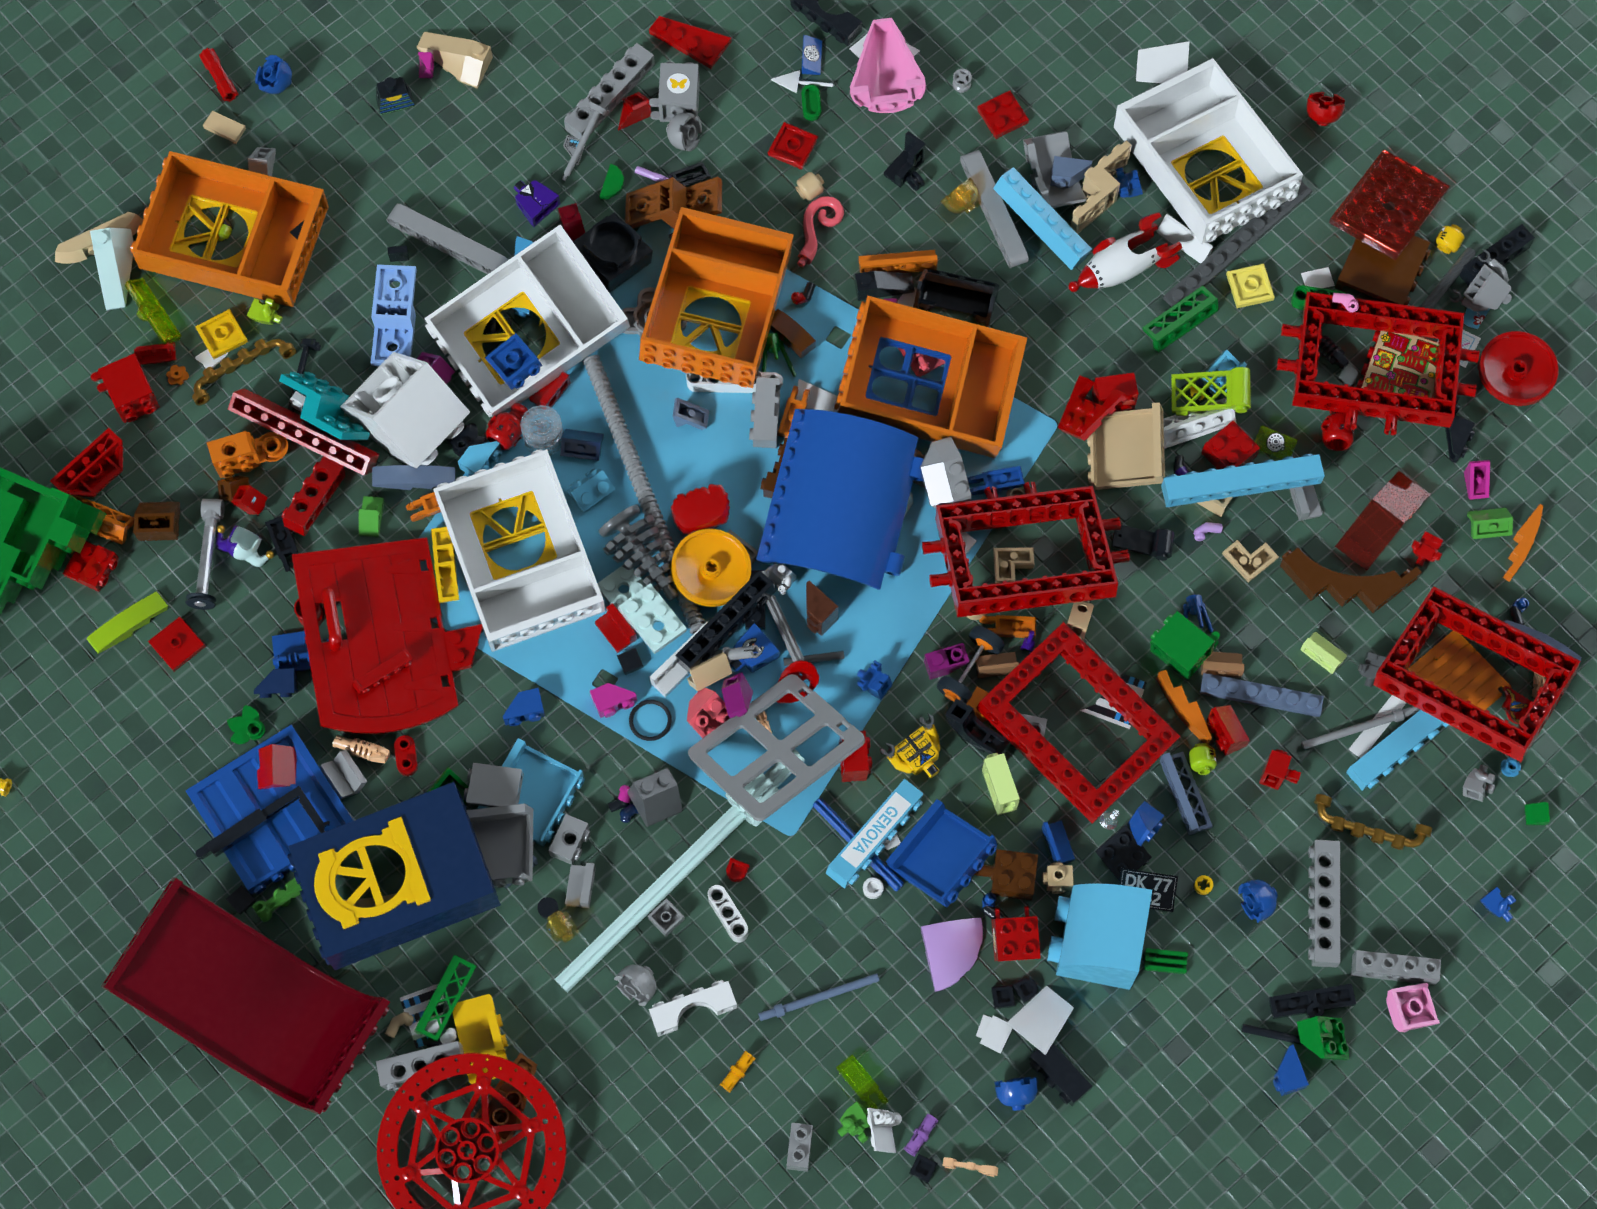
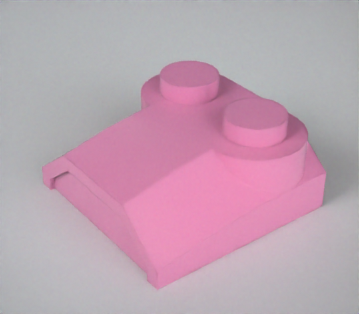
(1411, 1007)

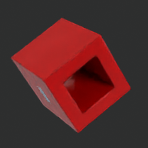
(249, 500)

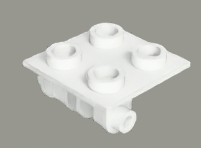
(881, 1129)

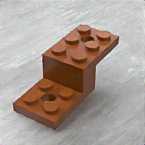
(666, 199)

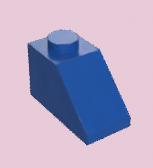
(1290, 1073)

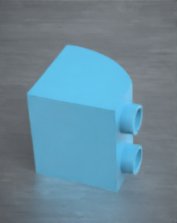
(1101, 933)

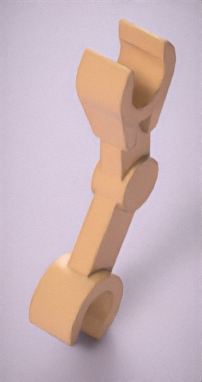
(988, 1170)

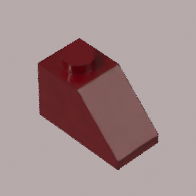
(571, 221)

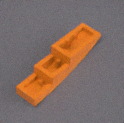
(1525, 539)
(1187, 712)

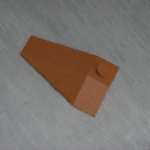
(499, 1113)

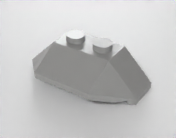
(944, 474)

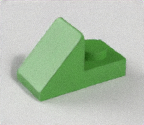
(370, 516)

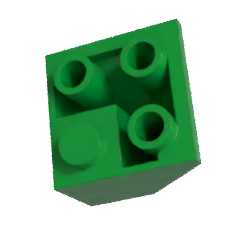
(1324, 1037)

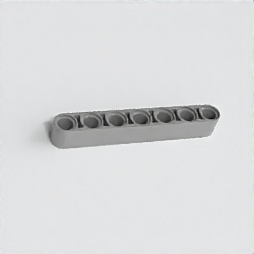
(995, 210)
(445, 239)

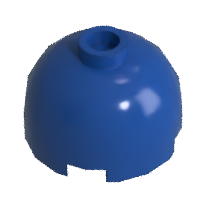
(274, 75)
(1259, 899)
(1016, 1092)

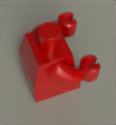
(1427, 549)

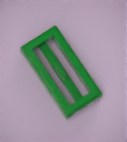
(1183, 962)

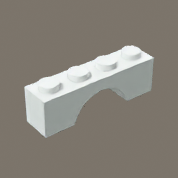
(717, 998)

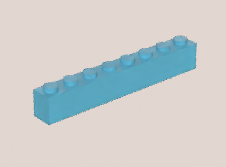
(1242, 480)

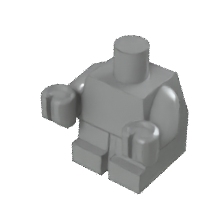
(1476, 783)

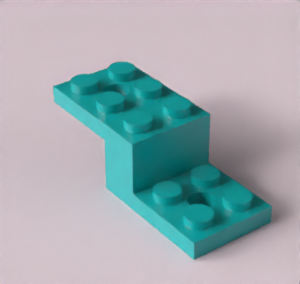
(323, 406)

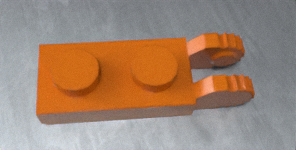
(791, 405)
(429, 504)
(1011, 625)

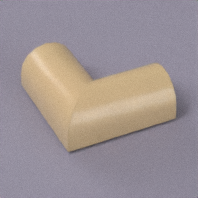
(1009, 559)
(1249, 564)

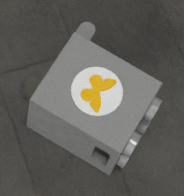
(677, 91)

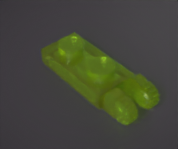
(860, 1081)

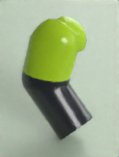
(225, 229)

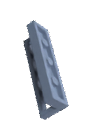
(1180, 794)

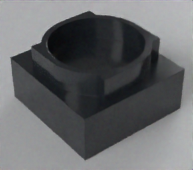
(614, 251)

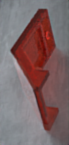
(1382, 520)

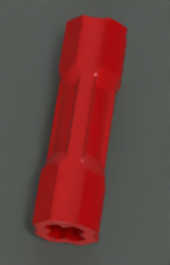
(212, 64)

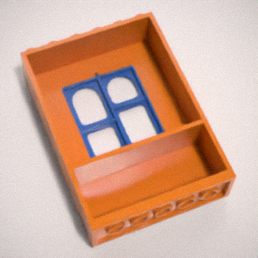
(974, 386)

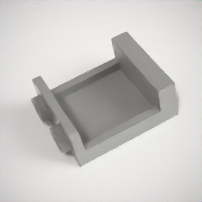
(493, 785)

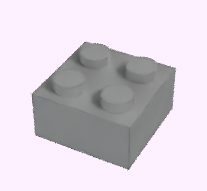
(666, 917)

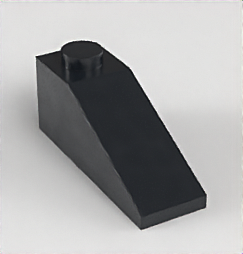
(882, 284)

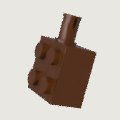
(1012, 874)

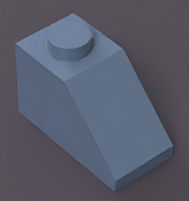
(1068, 171)

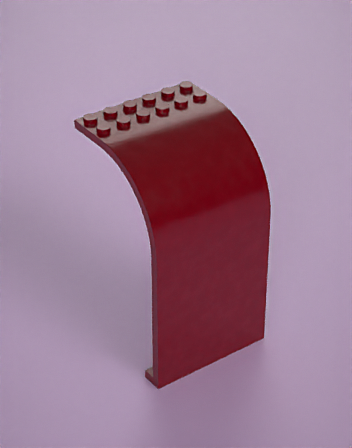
(244, 998)

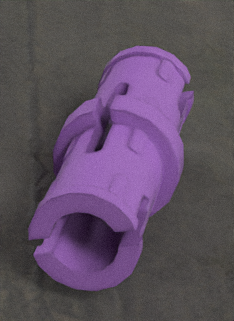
(921, 1135)

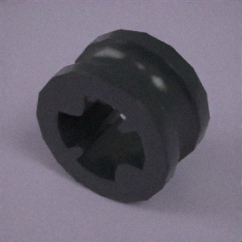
(915, 181)

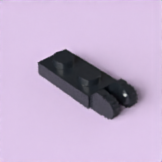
(282, 540)

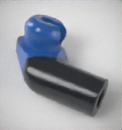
(1517, 609)
(988, 905)

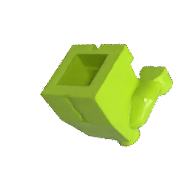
(264, 313)

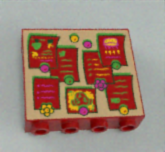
(1401, 364)

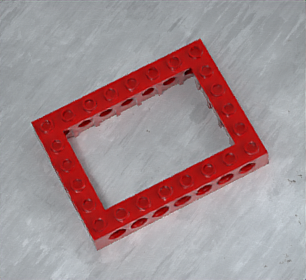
(1495, 635)
(1044, 755)

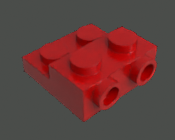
(91, 566)

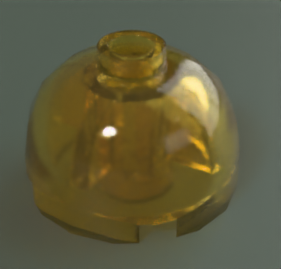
(962, 198)

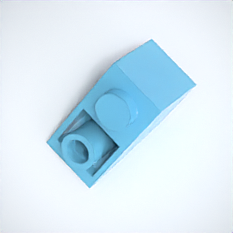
(479, 457)

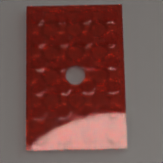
(1388, 180)

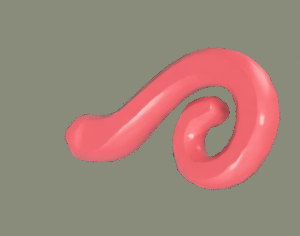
(810, 247)

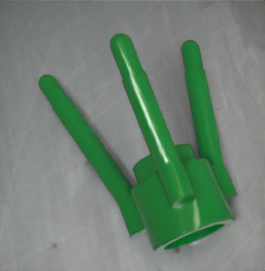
(774, 345)

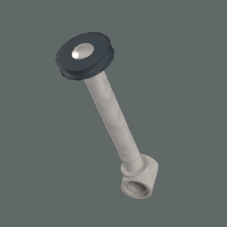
(211, 512)

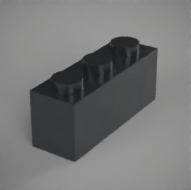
(1060, 1074)

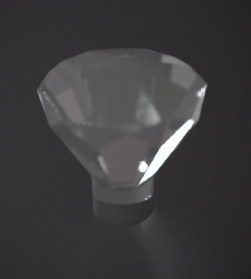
(1109, 819)

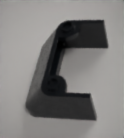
(957, 294)

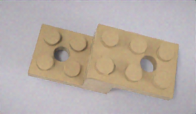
(1100, 187)

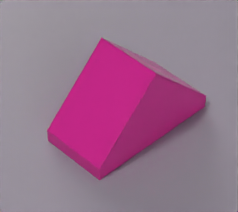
(1477, 479)

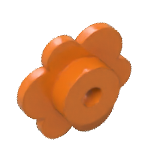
(177, 379)

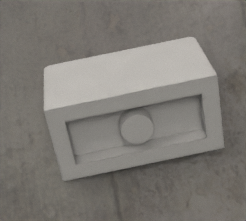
(1306, 502)
(343, 775)
(580, 885)

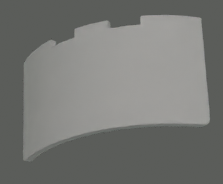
(1040, 155)

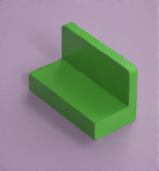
(1490, 523)

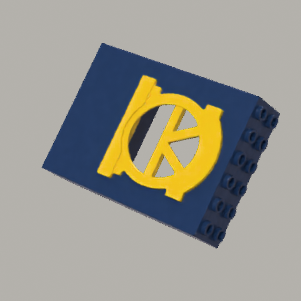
(441, 884)

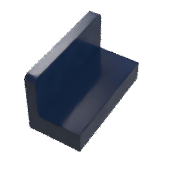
(581, 444)

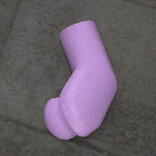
(1207, 527)

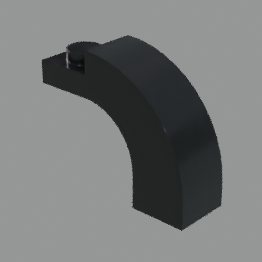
(968, 726)

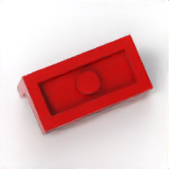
(550, 393)
(616, 629)

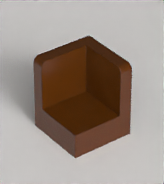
(229, 486)

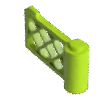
(1237, 385)

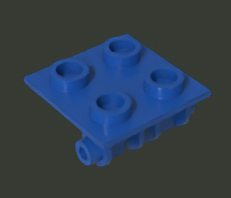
(290, 651)

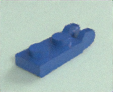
(1001, 479)

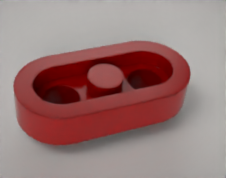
(406, 754)

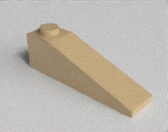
(459, 56)

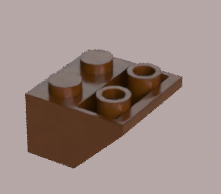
(157, 521)

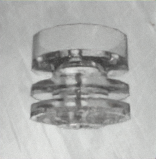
(550, 433)

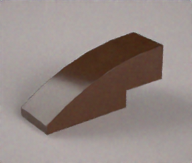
(792, 334)

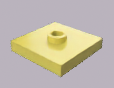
(1250, 285)

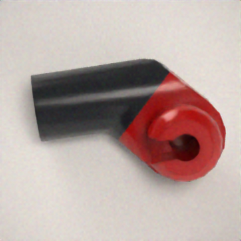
(803, 297)

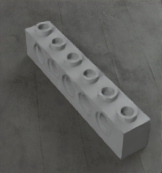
(620, 88)
(1330, 852)

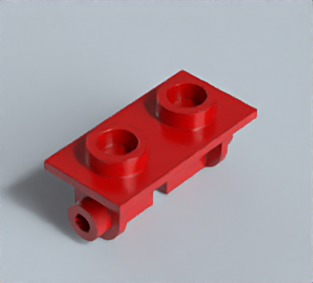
(156, 353)

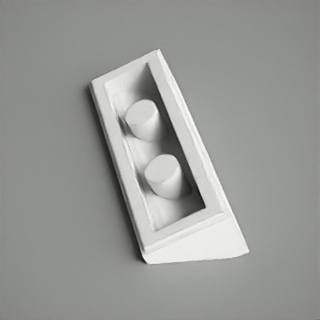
(1176, 232)

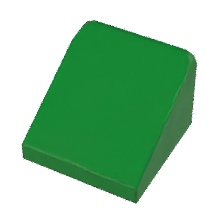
(1537, 813)

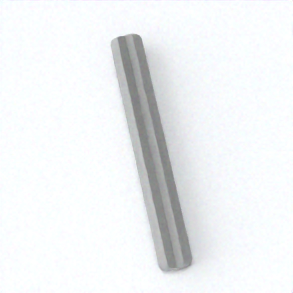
(784, 629)

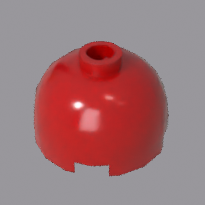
(1325, 108)

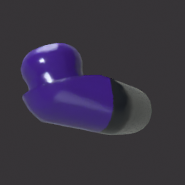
(1179, 468)

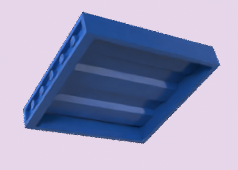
(234, 794)

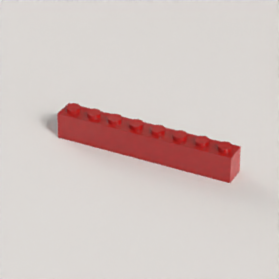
(302, 432)

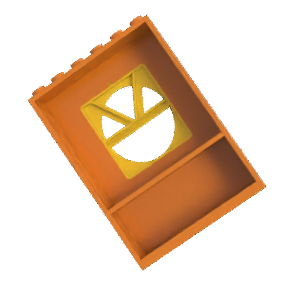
(271, 259)
(722, 261)

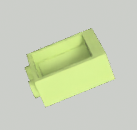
(1000, 783)

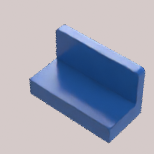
(1058, 842)

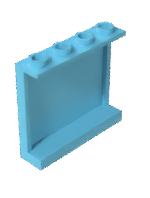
(545, 788)

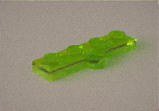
(152, 311)

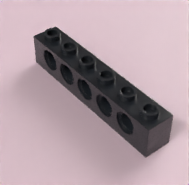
(726, 621)

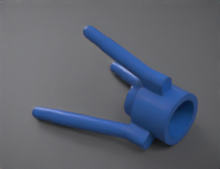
(1196, 607)

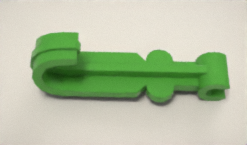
(281, 898)

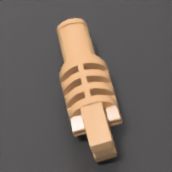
(362, 749)

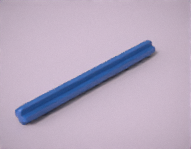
(847, 833)

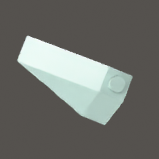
(113, 263)

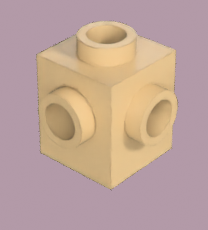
(1060, 871)

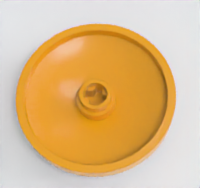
(710, 567)

